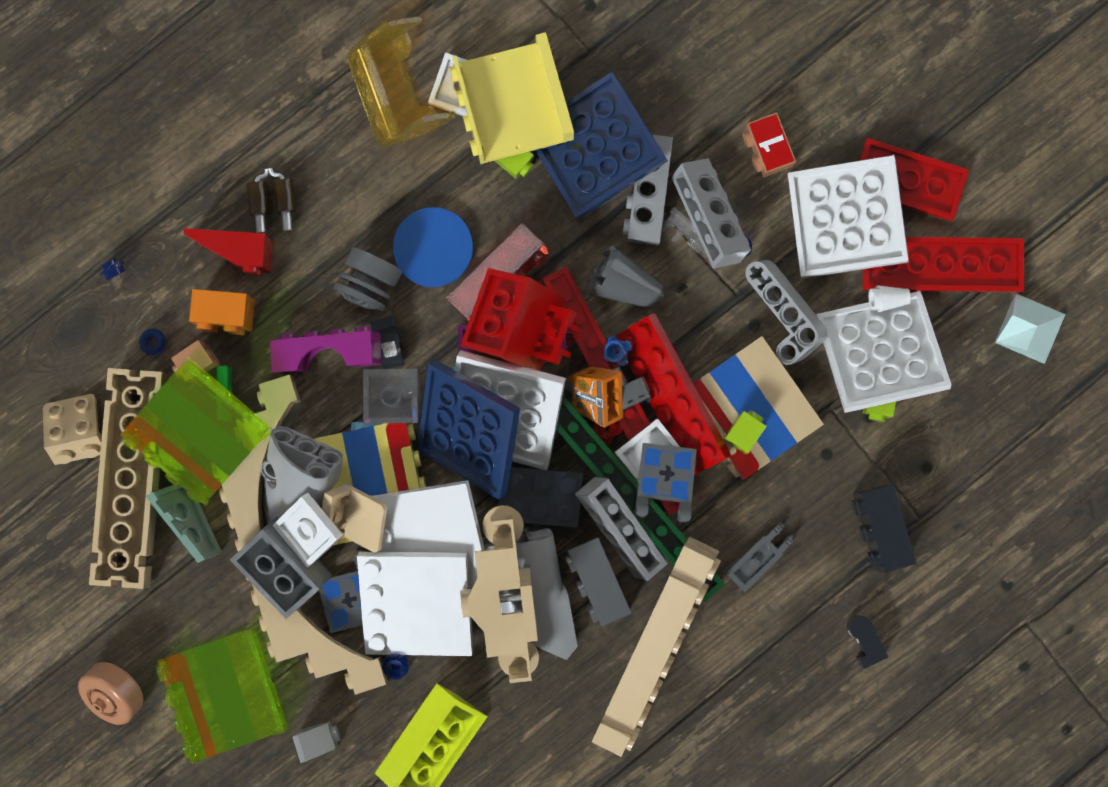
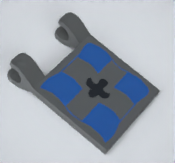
(666, 475)
(342, 600)

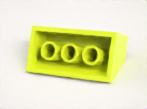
(431, 741)

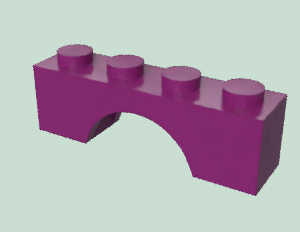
(295, 354)

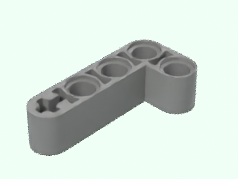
(782, 309)

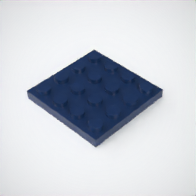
(608, 148)
(468, 429)

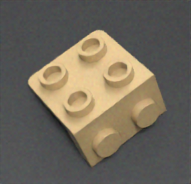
(71, 429)
(356, 515)

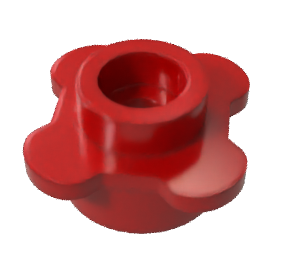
(606, 436)

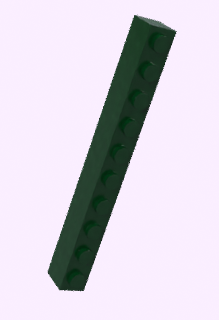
(606, 465)

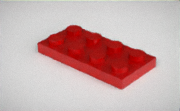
(923, 181)

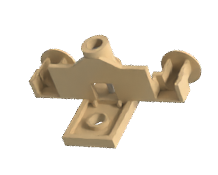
(497, 570)

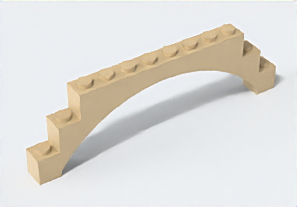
(298, 632)

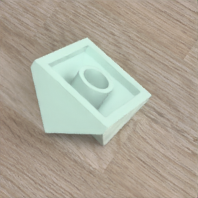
(1030, 328)

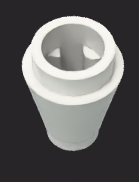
(885, 298)

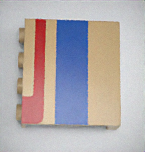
(761, 384)

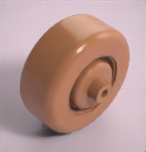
(110, 693)

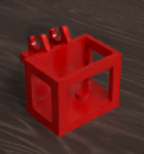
(518, 321)

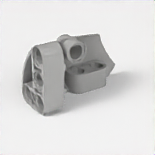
(295, 468)
(551, 600)

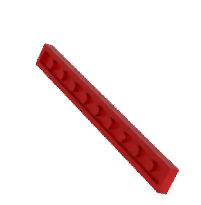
(592, 346)

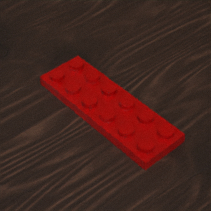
(954, 266)
(673, 392)

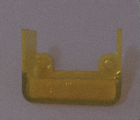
(387, 88)

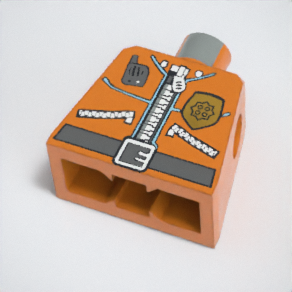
(597, 394)

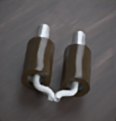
(283, 200)

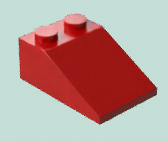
(244, 249)

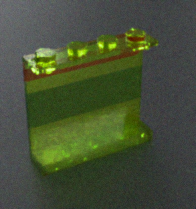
(195, 431)
(222, 695)

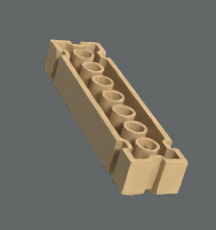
(122, 512)
(652, 654)

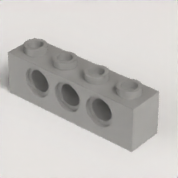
(711, 213)
(649, 232)
(621, 528)

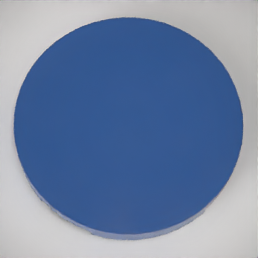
(433, 247)

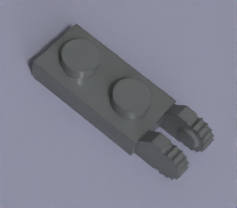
(758, 559)

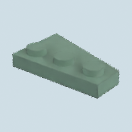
(186, 521)

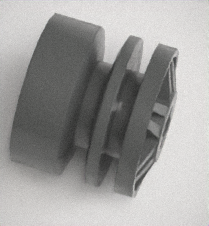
(367, 280)

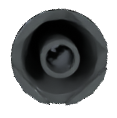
(624, 280)

